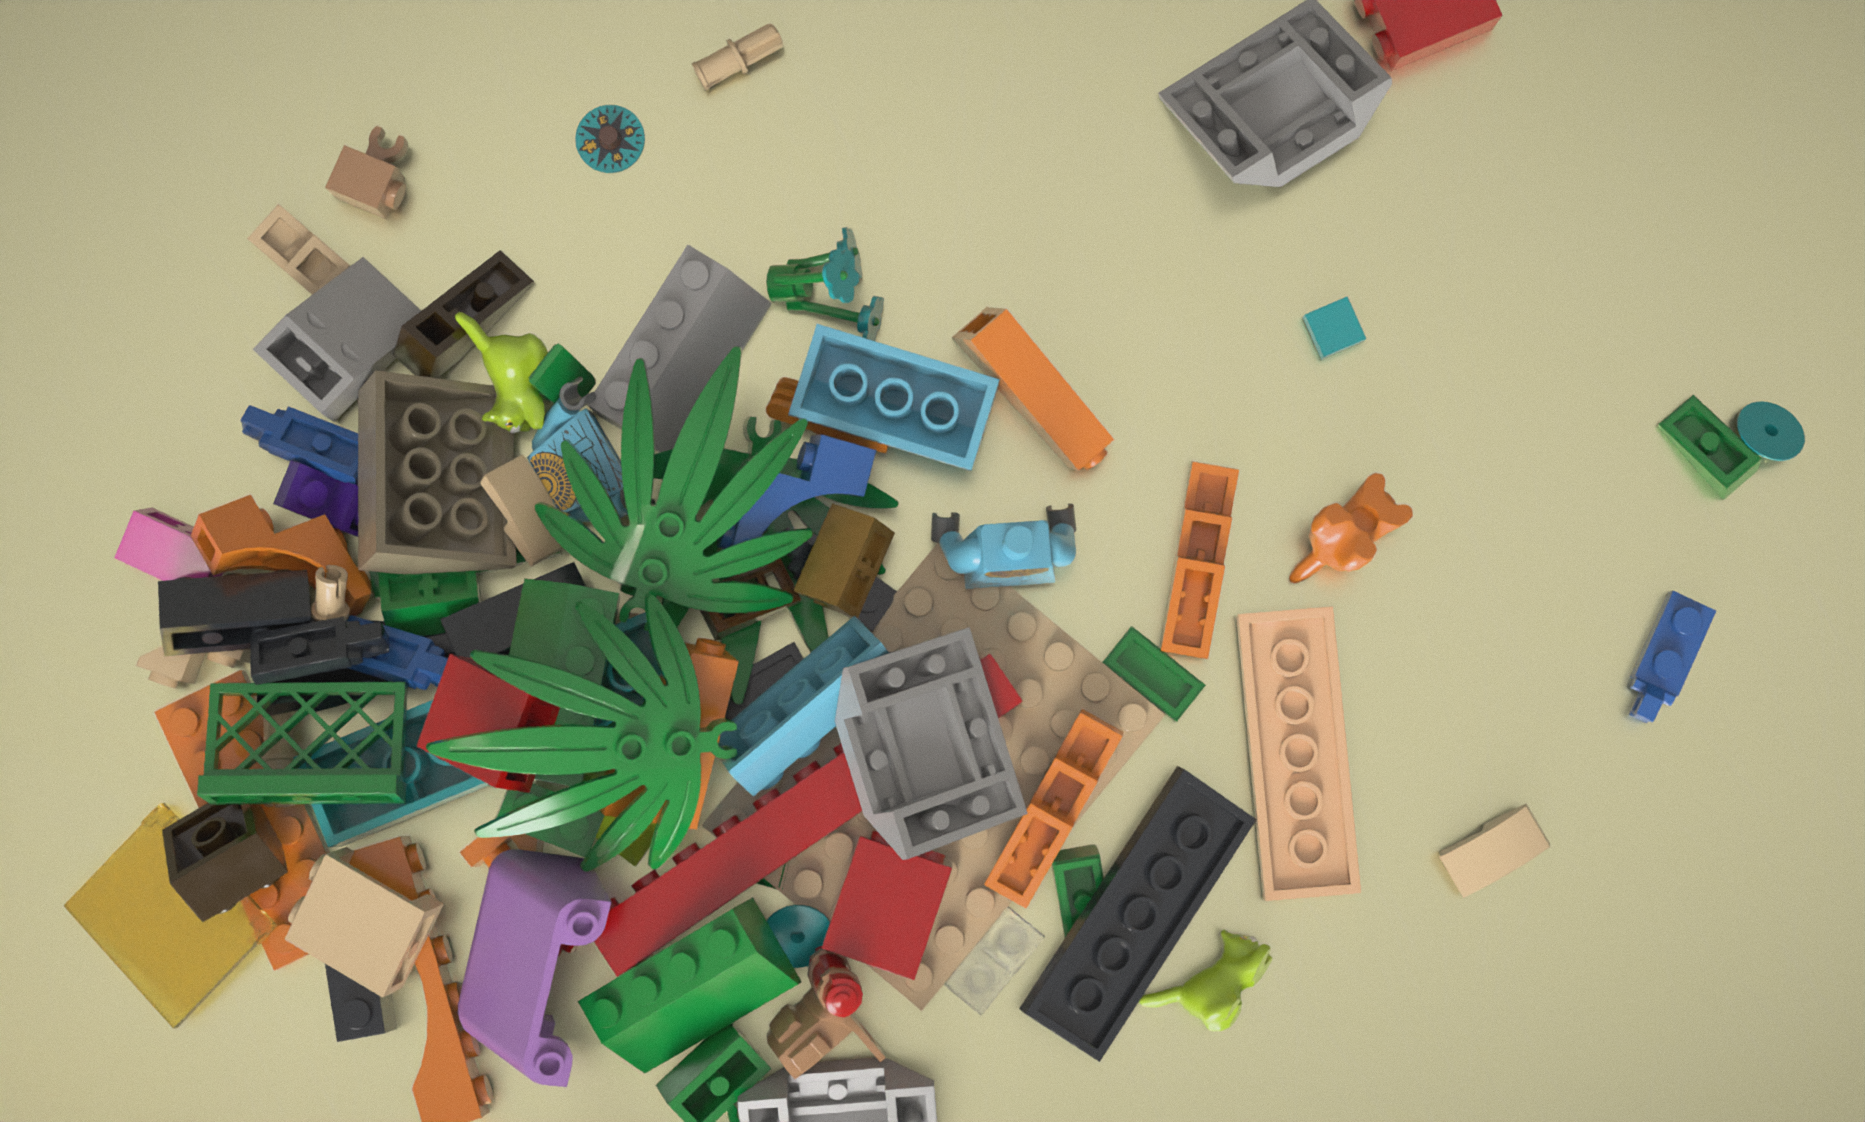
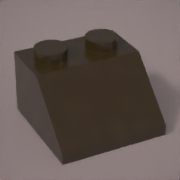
(222, 856)

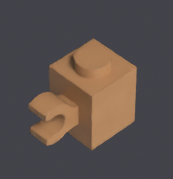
(368, 178)

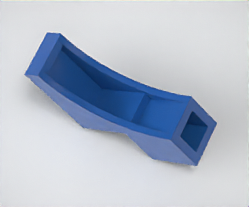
(825, 468)

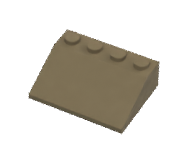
(423, 474)

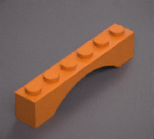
(448, 1078)

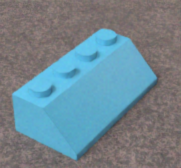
(894, 397)
(795, 710)

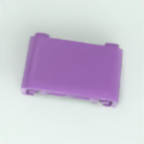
(524, 917)

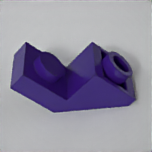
(316, 494)

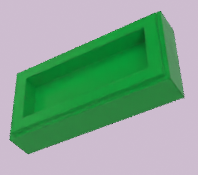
(1153, 674)

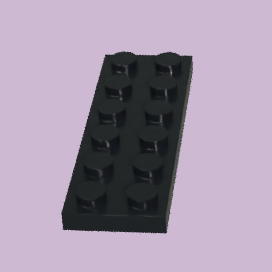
(1138, 914)

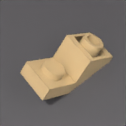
(184, 668)

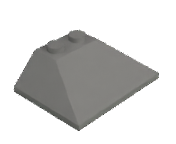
(1280, 97)
(926, 745)
(842, 1093)

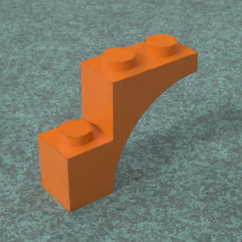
(244, 538)

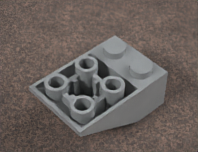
(338, 337)

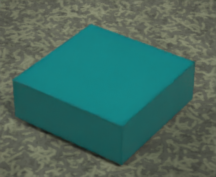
(1334, 327)

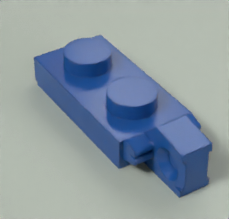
(305, 440)
(1668, 654)
(410, 659)

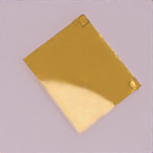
(155, 933)

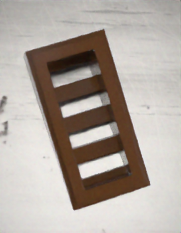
(722, 627)

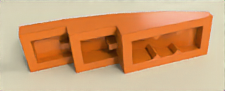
(1199, 560)
(1054, 808)

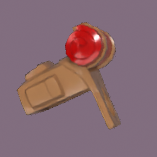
(823, 1016)

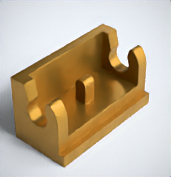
(844, 560)

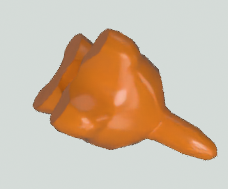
(1347, 534)

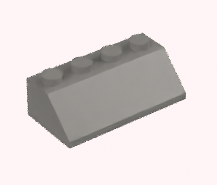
(683, 340)

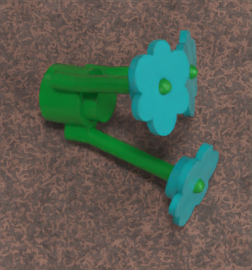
(840, 274)

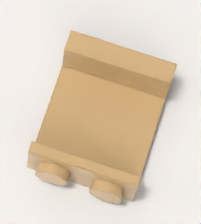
(360, 924)

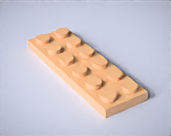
(1298, 753)

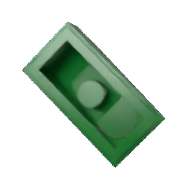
(558, 369)
(1710, 446)
(1076, 878)

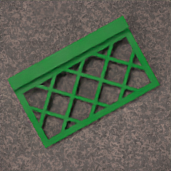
(297, 785)

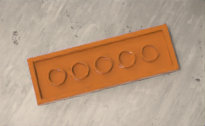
(302, 841)

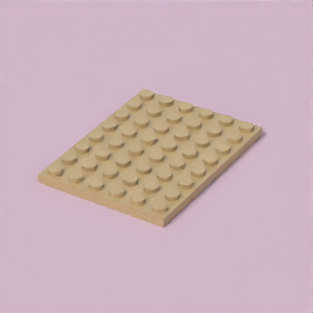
(1052, 679)

